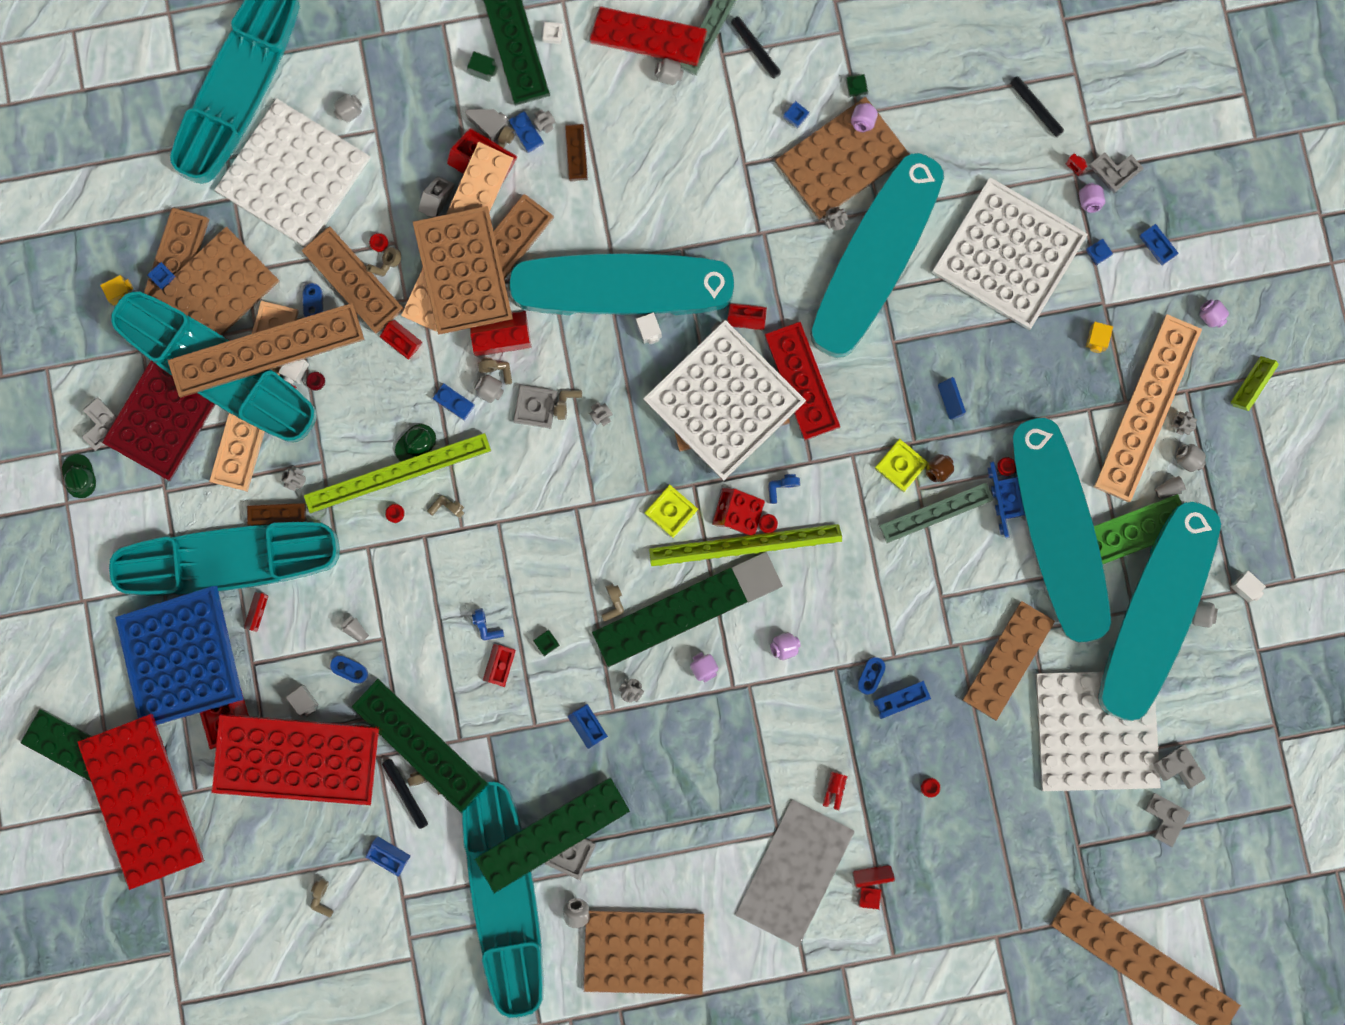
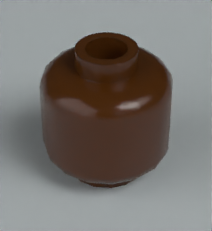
(939, 468)

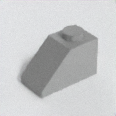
(488, 122)
(435, 197)

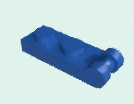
(902, 699)

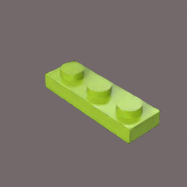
(1254, 383)

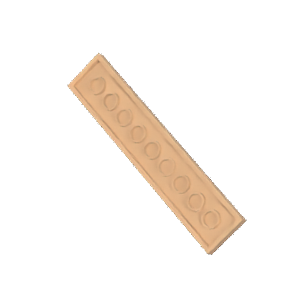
(476, 190)
(1147, 408)
(240, 439)

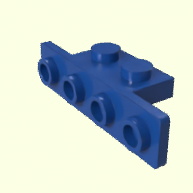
(1008, 497)

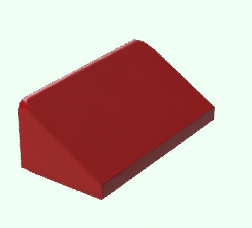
(747, 316)
(401, 339)
(256, 611)
(499, 665)
(873, 876)

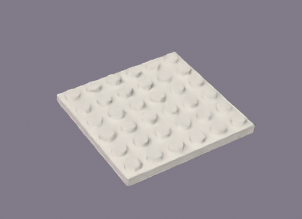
(292, 173)
(1009, 253)
(724, 400)
(1087, 746)

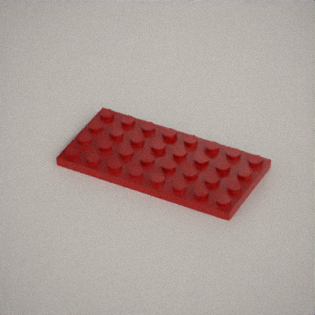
(295, 759)
(141, 801)

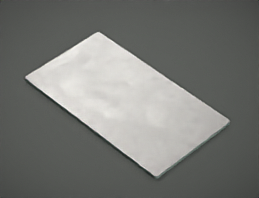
(795, 873)

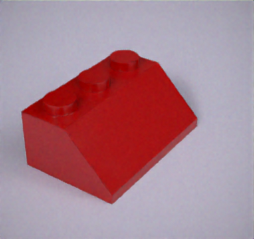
(464, 148)
(501, 336)
(211, 719)

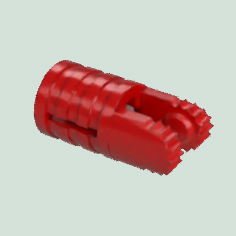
(837, 786)

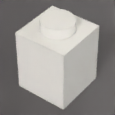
(649, 328)
(294, 371)
(1248, 587)

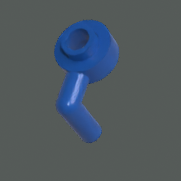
(788, 482)
(480, 620)

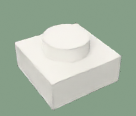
(552, 33)

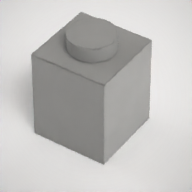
(302, 701)

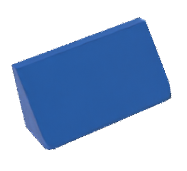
(951, 398)
(587, 726)
(387, 856)

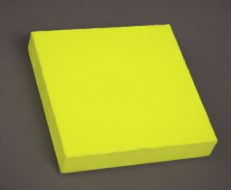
(901, 465)
(671, 511)

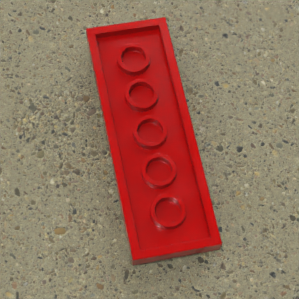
(648, 36)
(798, 367)

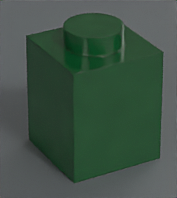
(482, 66)

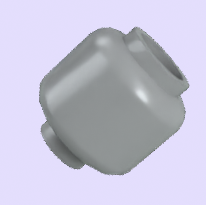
(669, 71)
(347, 107)
(489, 388)
(1191, 457)
(1205, 615)
(576, 913)

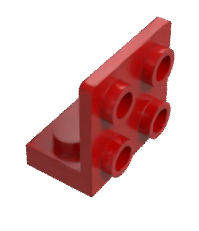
(738, 511)

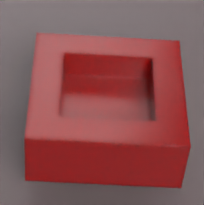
(1076, 164)
(870, 898)

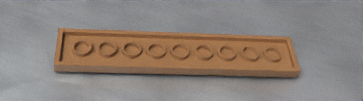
(266, 350)
(1143, 963)

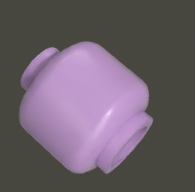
(864, 117)
(1092, 197)
(1214, 313)
(785, 646)
(704, 667)

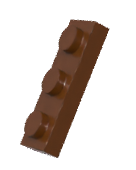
(576, 152)
(276, 513)

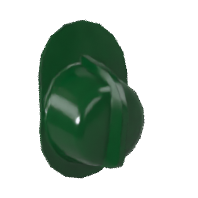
(415, 442)
(78, 476)

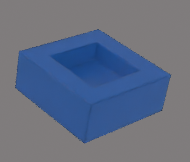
(796, 114)
(1099, 252)
(161, 275)

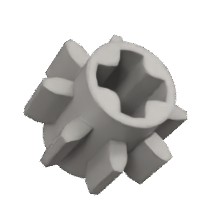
(543, 121)
(836, 218)
(600, 414)
(1184, 423)
(293, 478)
(631, 690)

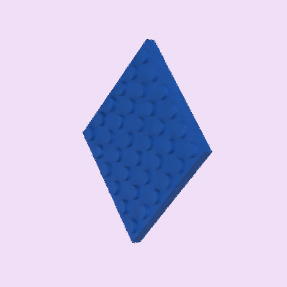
(179, 656)

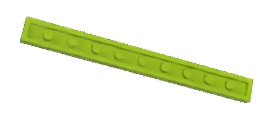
(397, 473)
(745, 545)

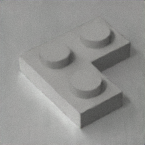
(1113, 175)
(104, 420)
(1182, 763)
(1172, 818)

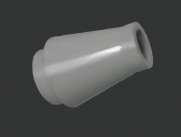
(1170, 487)
(354, 629)

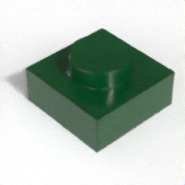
(856, 85)
(546, 643)

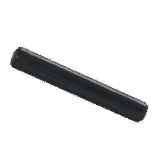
(756, 47)
(1037, 106)
(405, 793)

